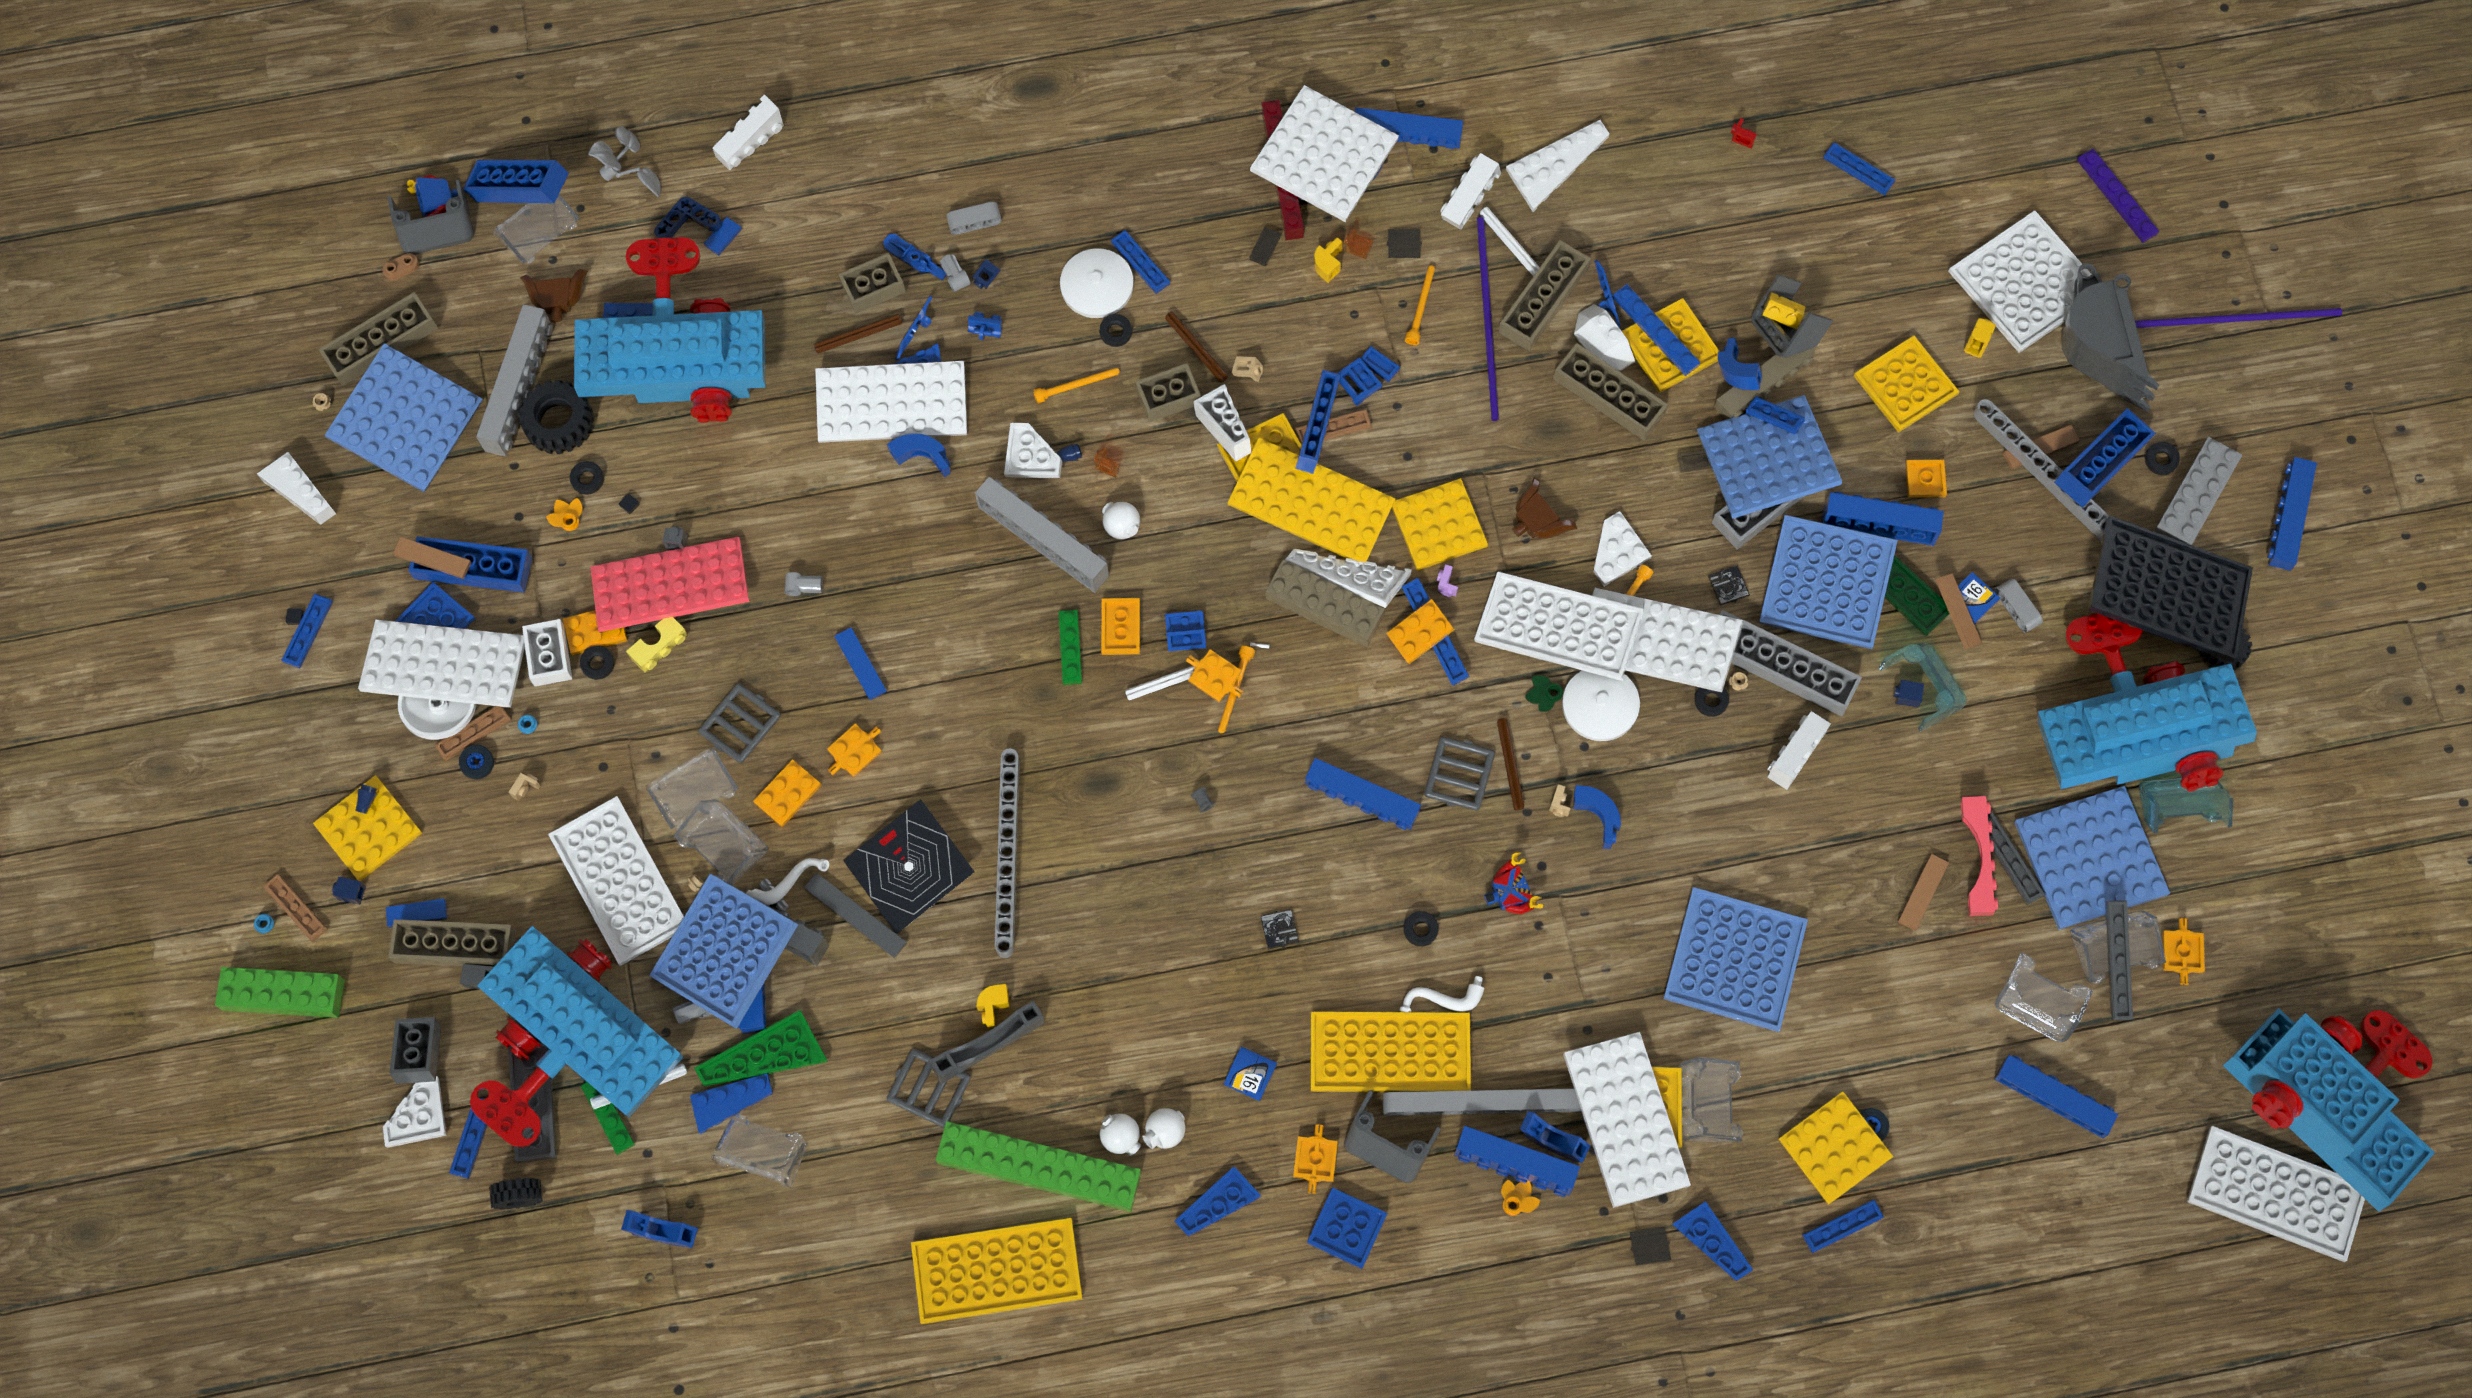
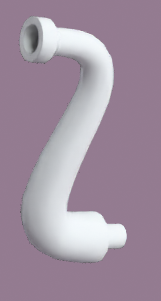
(777, 893)
(1464, 1004)

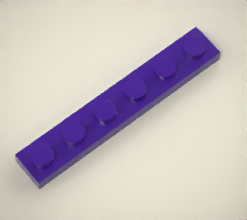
(2117, 195)

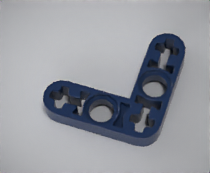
(685, 213)

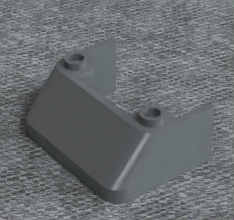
(434, 231)
(1782, 338)
(1382, 1153)

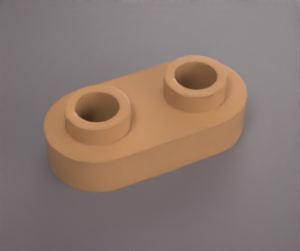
(400, 267)

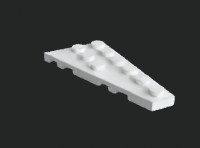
(1550, 166)

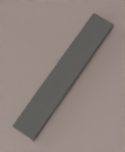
(2013, 863)
(855, 915)
(2119, 960)

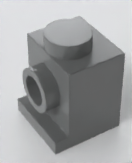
(674, 536)

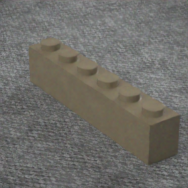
(1774, 375)

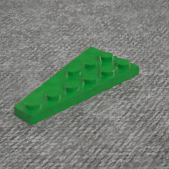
(775, 1049)

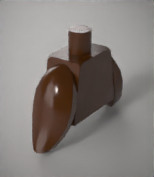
(555, 295)
(1537, 516)

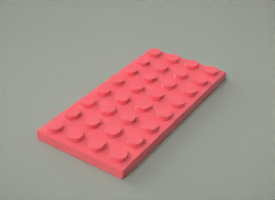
(669, 584)

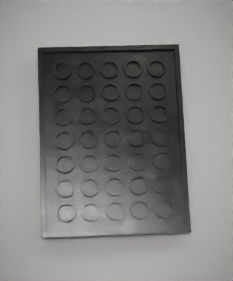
(2171, 589)

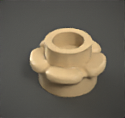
(318, 398)
(1743, 681)
(695, 883)

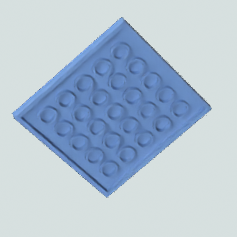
(404, 418)
(1765, 464)
(1828, 582)
(2091, 856)
(723, 950)
(1735, 959)

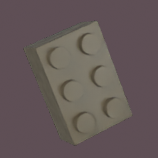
(872, 283)
(1167, 392)

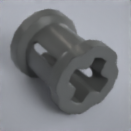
(1203, 799)

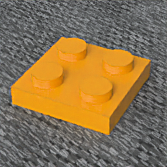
(1926, 478)

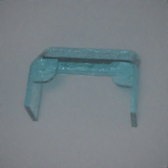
(1950, 695)
(2169, 799)

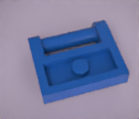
(1363, 379)

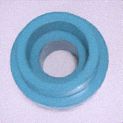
(525, 719)
(262, 918)

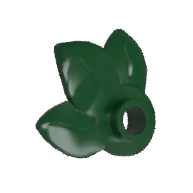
(1541, 693)

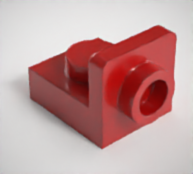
(1743, 136)

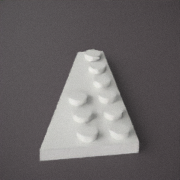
(1358, 577)

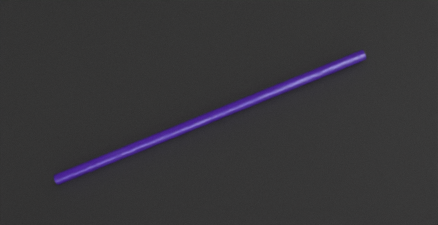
(2238, 317)
(1487, 319)

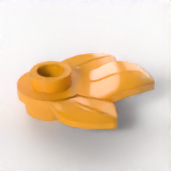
(564, 512)
(1520, 1196)

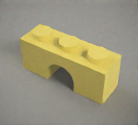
(647, 655)

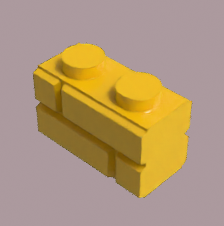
(1783, 310)
(1980, 337)

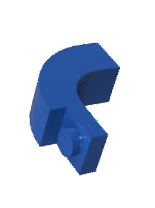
(1735, 373)
(919, 445)
(1599, 803)
(1554, 1140)
(659, 1230)

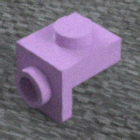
(1444, 577)

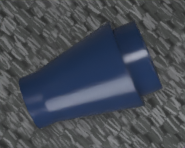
(1070, 453)
(365, 798)

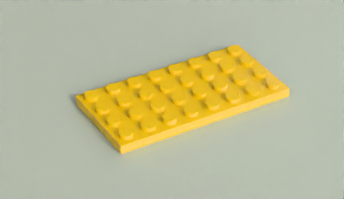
(1315, 506)
(1390, 1052)
(996, 1271)

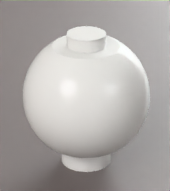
(1121, 520)
(1164, 1128)
(1120, 1134)

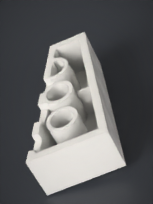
(749, 133)
(1470, 190)
(1223, 422)
(293, 484)
(1798, 750)

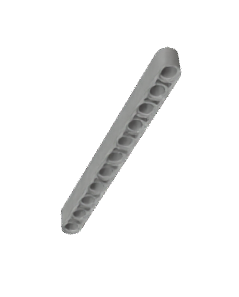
(2038, 471)
(1007, 861)
(1480, 1102)

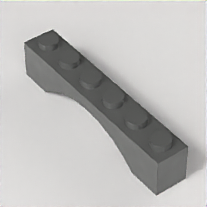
(963, 1057)

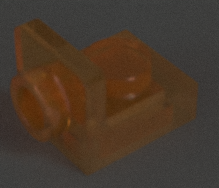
(1358, 245)
(1104, 465)

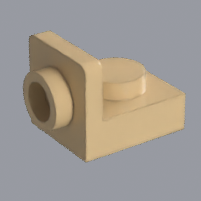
(1248, 368)
(521, 785)
(1559, 798)

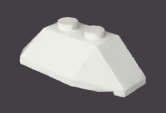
(1603, 337)

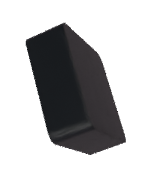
(629, 503)
(294, 616)

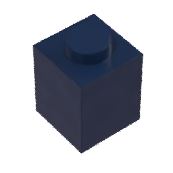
(1908, 693)
(348, 890)

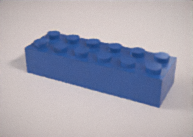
(516, 181)
(2104, 457)
(1883, 518)
(490, 567)
(1516, 1161)

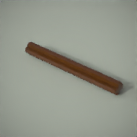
(858, 333)
(1196, 347)
(1510, 764)

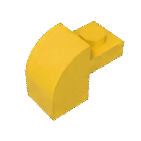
(1325, 262)
(992, 998)

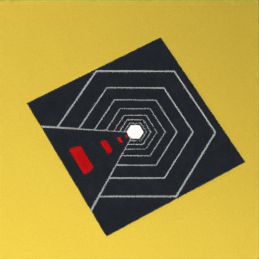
(908, 866)

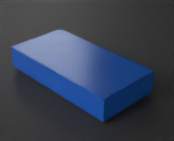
(722, 238)
(1380, 364)

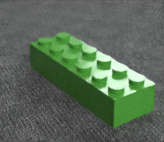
(279, 992)

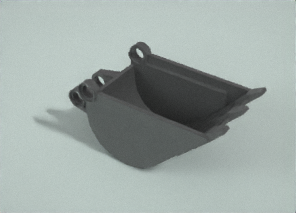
(2104, 340)

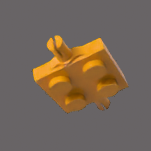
(1214, 676)
(854, 750)
(2183, 951)
(1315, 1159)

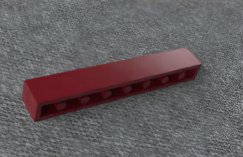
(1287, 201)

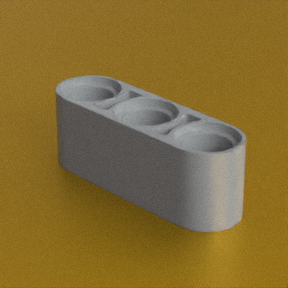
(974, 218)
(2018, 605)

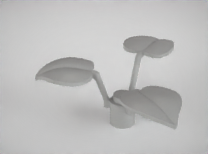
(611, 165)

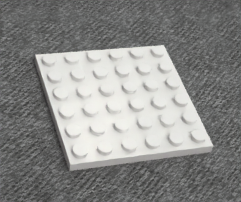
(1324, 153)
(2022, 280)

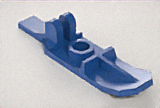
(906, 251)
(1608, 305)
(920, 319)

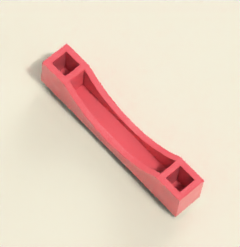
(1975, 815)

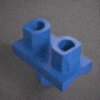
(985, 326)

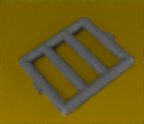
(728, 702)
(1435, 776)
(909, 1104)

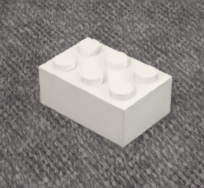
(547, 652)

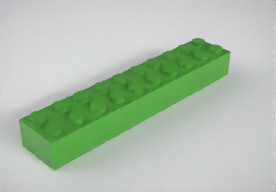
(1038, 1166)

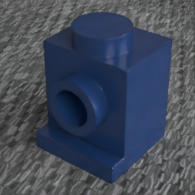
(989, 269)

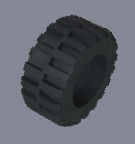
(560, 438)

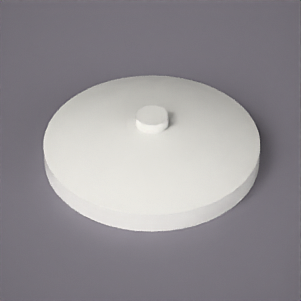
(1096, 283)
(1600, 705)
(433, 717)

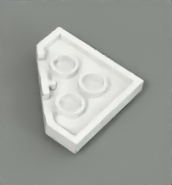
(1030, 455)
(1618, 550)
(417, 1116)

